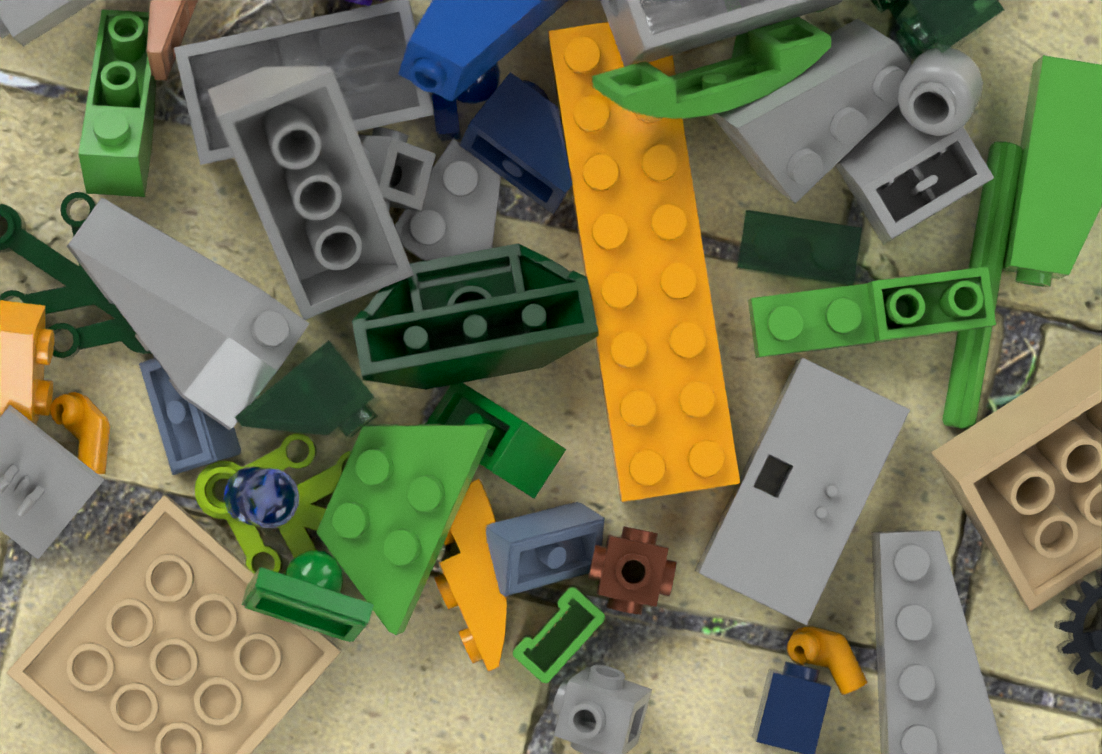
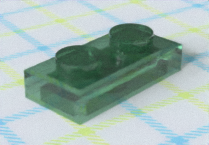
(799, 248)

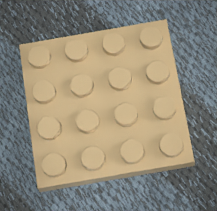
(166, 653)

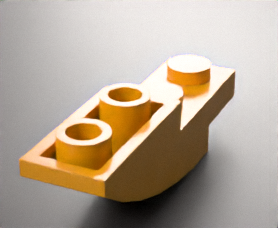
(471, 580)

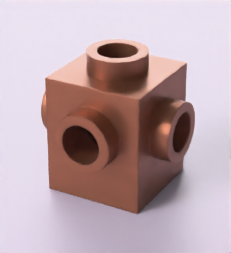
(608, 564)

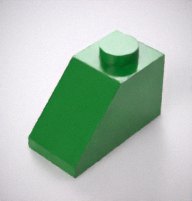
(515, 448)

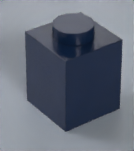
(792, 709)

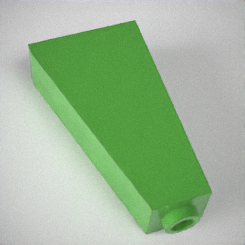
(1058, 171)

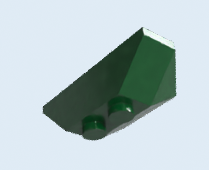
(473, 319)

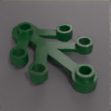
(78, 288)

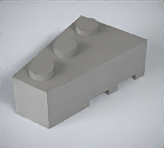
(822, 113)

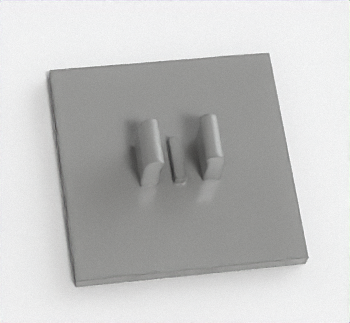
(38, 484)

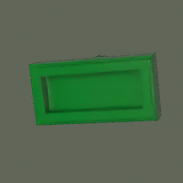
(309, 597)

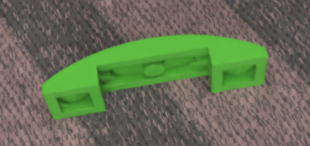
(774, 59)

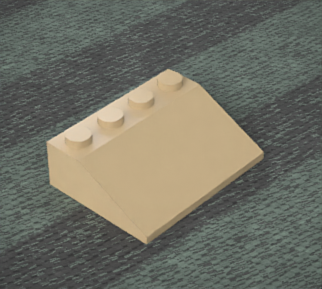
(1036, 480)

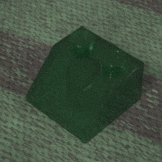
(315, 398)

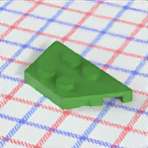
(399, 508)

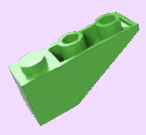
(119, 108)

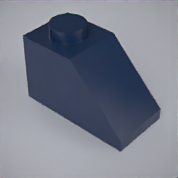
(522, 141)

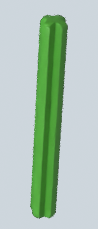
(987, 250)

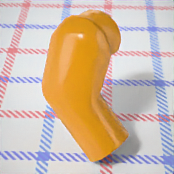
(87, 425)
(827, 650)

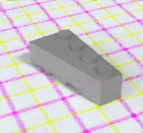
(926, 659)

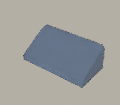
(186, 432)
(544, 546)

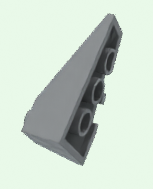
(196, 318)

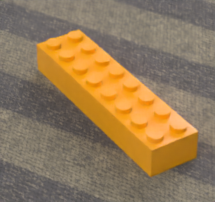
(643, 279)

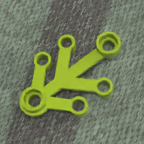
(306, 515)

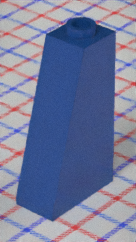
(466, 38)

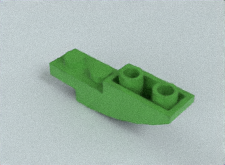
(872, 312)

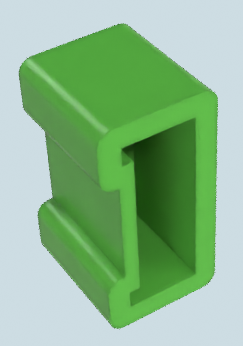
(560, 635)

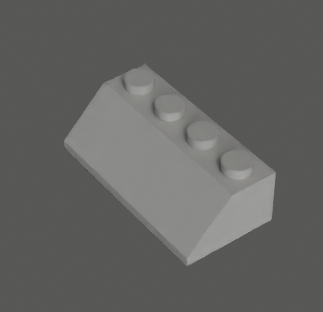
(311, 184)

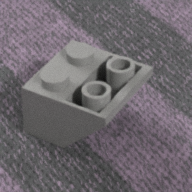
(910, 174)

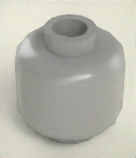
(940, 91)

